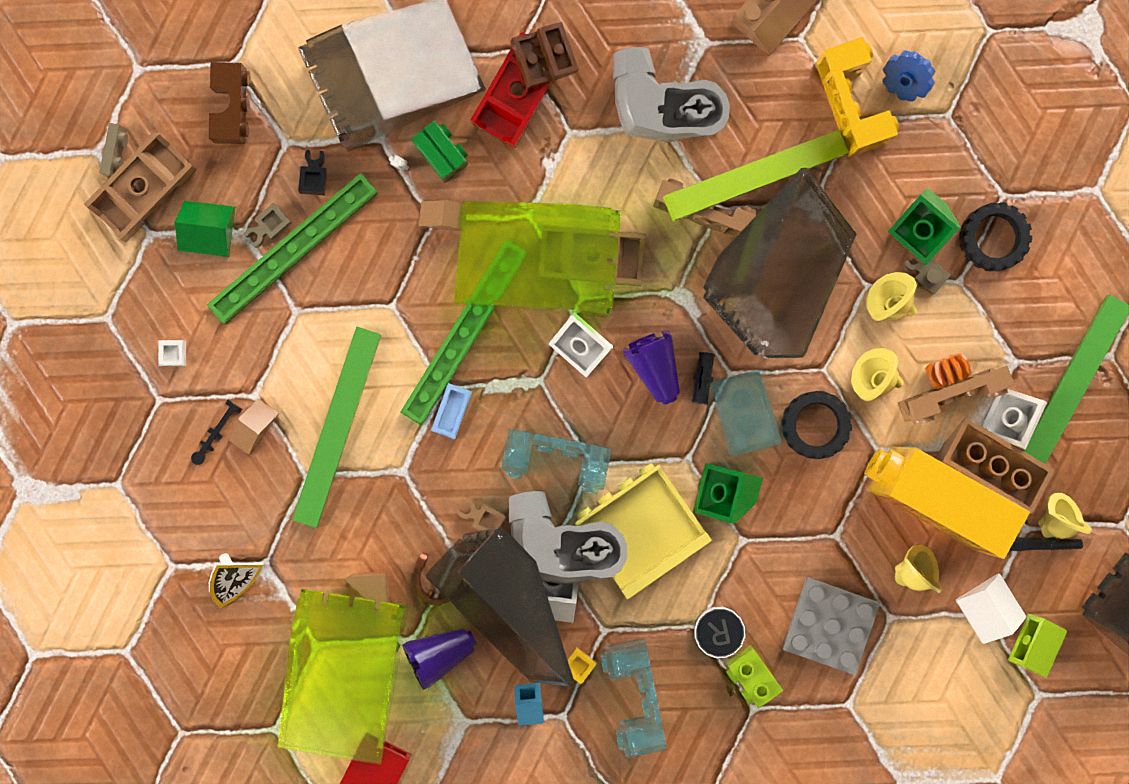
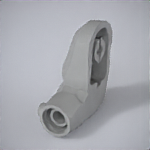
(666, 109)
(565, 552)

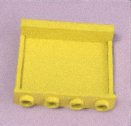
(654, 524)

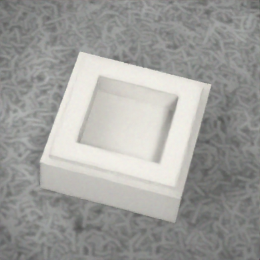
(172, 352)

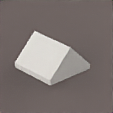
(580, 345)
(1014, 417)
(992, 609)

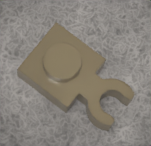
(270, 222)
(928, 276)

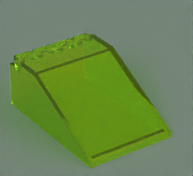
(537, 257)
(341, 676)

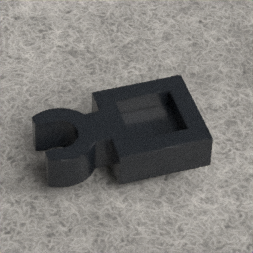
(313, 178)

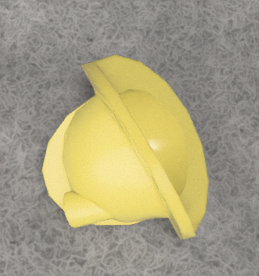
(892, 297)
(876, 374)
(1062, 518)
(919, 570)

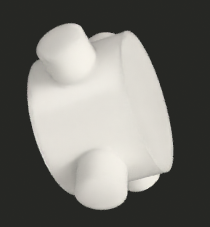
(398, 163)

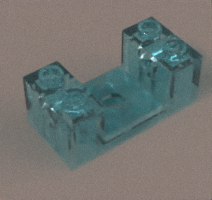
(593, 464)
(643, 733)

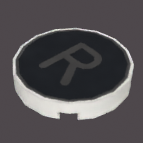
(719, 632)

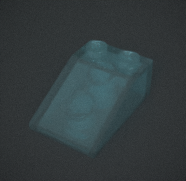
(745, 413)

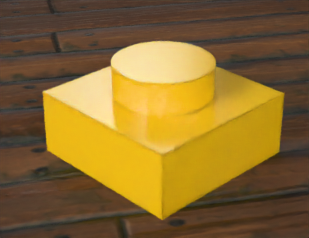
(580, 665)

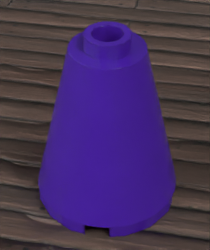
(656, 365)
(438, 654)

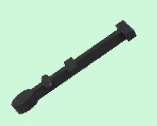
(198, 457)

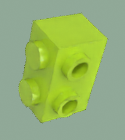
(1037, 645)
(753, 676)

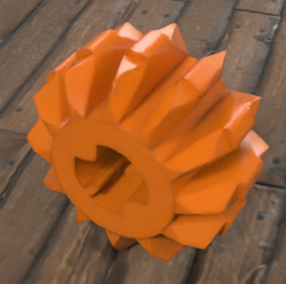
(948, 370)

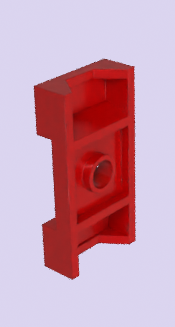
(502, 112)

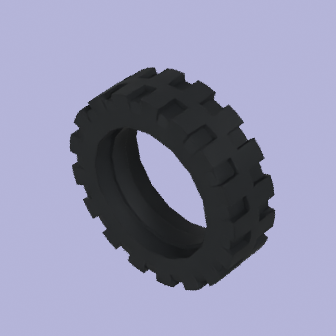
(1021, 231)
(843, 423)

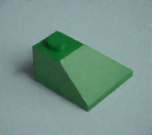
(925, 226)
(726, 493)

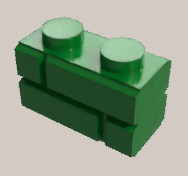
(439, 150)

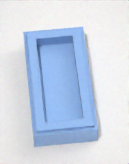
(451, 411)

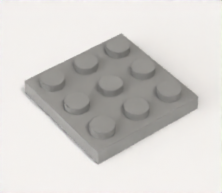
(830, 625)

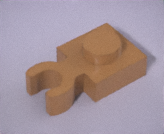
(484, 518)

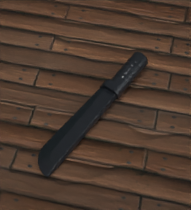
(1029, 544)

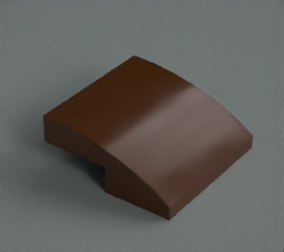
(544, 55)

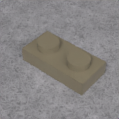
(114, 144)

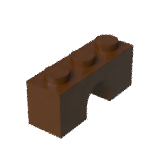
(230, 125)

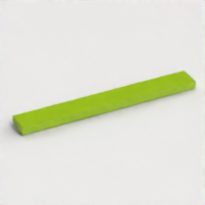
(755, 175)

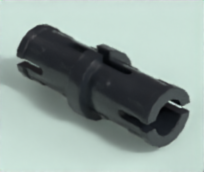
(703, 378)

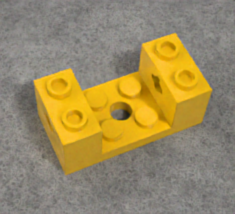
(835, 69)

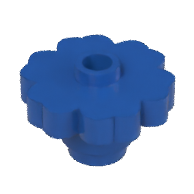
(908, 75)

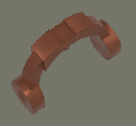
(419, 590)

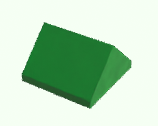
(204, 228)

